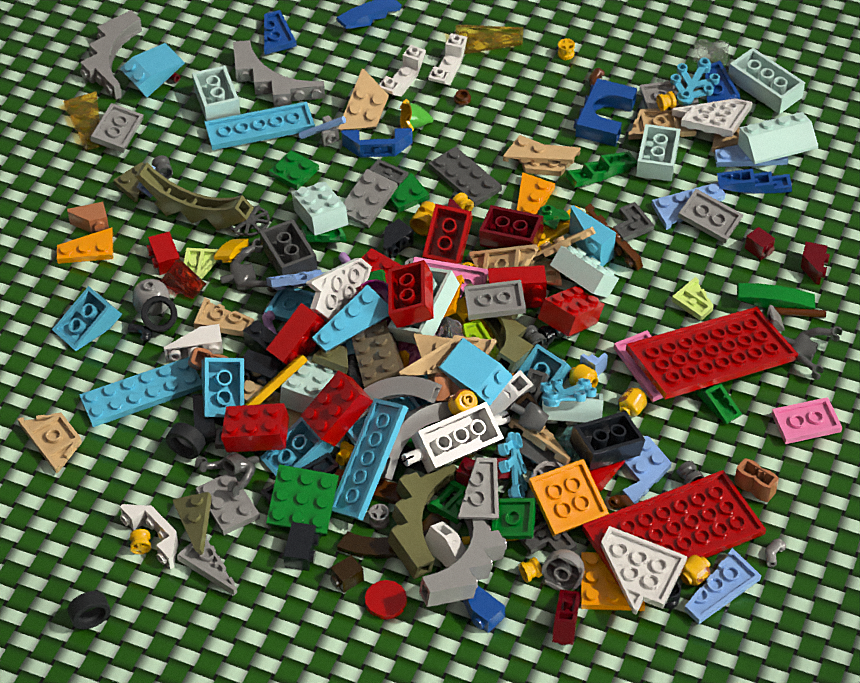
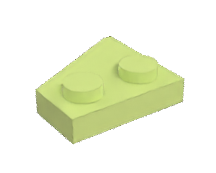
(200, 260)
(693, 300)

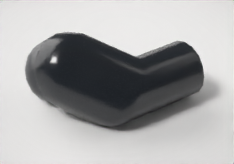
(140, 329)

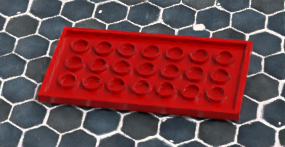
(711, 352)
(690, 519)

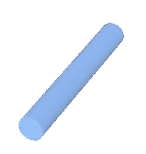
(325, 126)

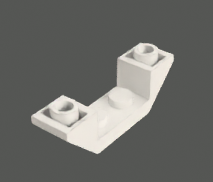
(451, 62)
(406, 74)
(138, 515)

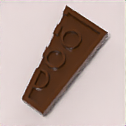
(621, 248)

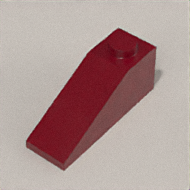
(566, 617)

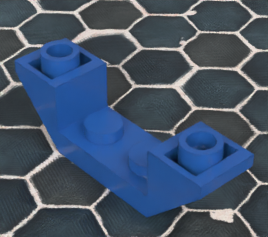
(377, 147)

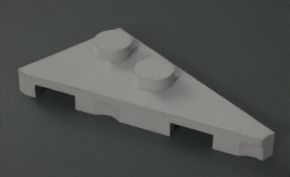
(208, 565)

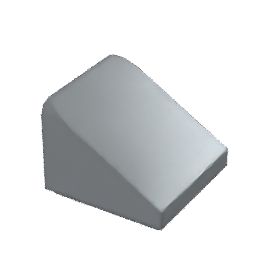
(775, 318)

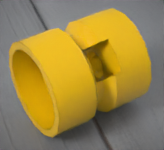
(422, 218)

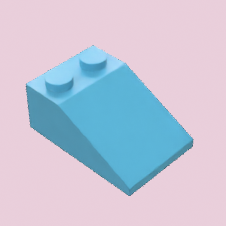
(152, 68)
(599, 245)
(86, 319)
(546, 362)
(475, 371)
(222, 385)
(301, 448)

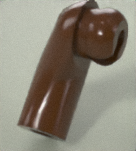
(597, 73)
(620, 501)

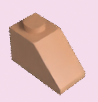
(89, 217)

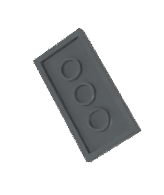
(465, 176)

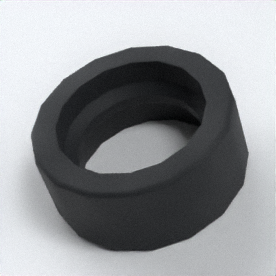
(159, 299)
(185, 440)
(87, 601)

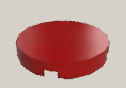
(385, 599)

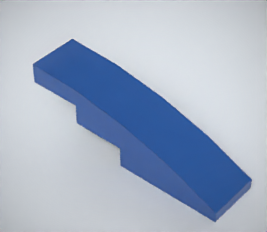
(367, 12)
(752, 182)

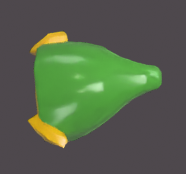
(413, 116)

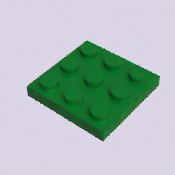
(302, 498)

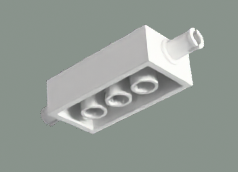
(456, 437)

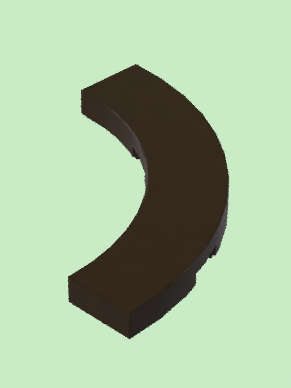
(379, 547)

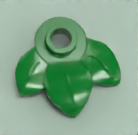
(553, 216)

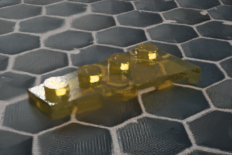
(489, 37)
(85, 117)

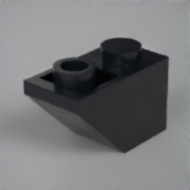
(397, 238)

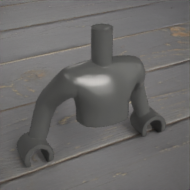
(244, 274)
(807, 348)
(233, 464)

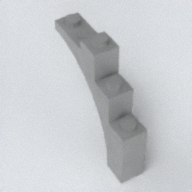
(111, 38)
(266, 81)
(461, 578)

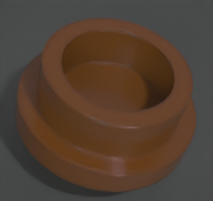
(462, 97)

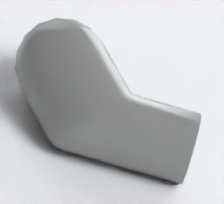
(771, 550)

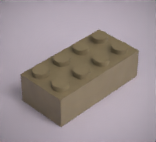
(377, 354)

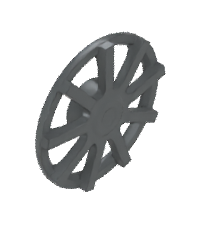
(252, 222)

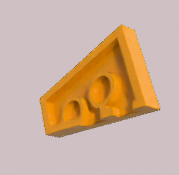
(533, 193)
(87, 248)

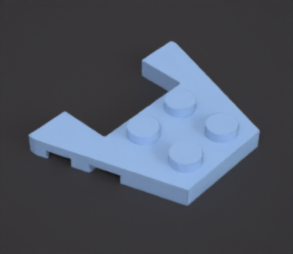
(296, 280)
(646, 470)

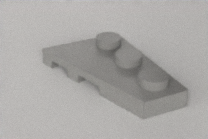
(481, 493)

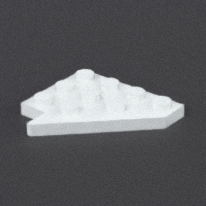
(714, 117)
(337, 287)
(642, 568)

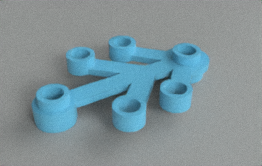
(687, 96)
(575, 393)
(515, 461)

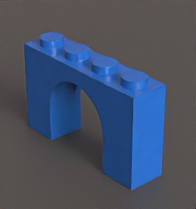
(602, 95)

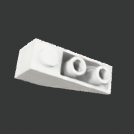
(202, 337)
(511, 393)
(444, 544)

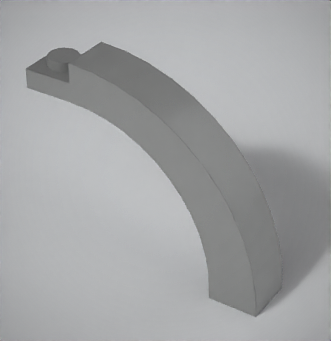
(400, 387)
(413, 422)

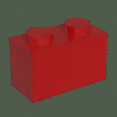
(163, 252)

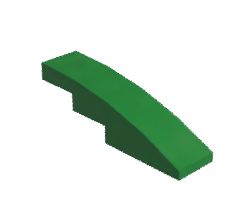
(605, 168)
(779, 296)
(719, 402)

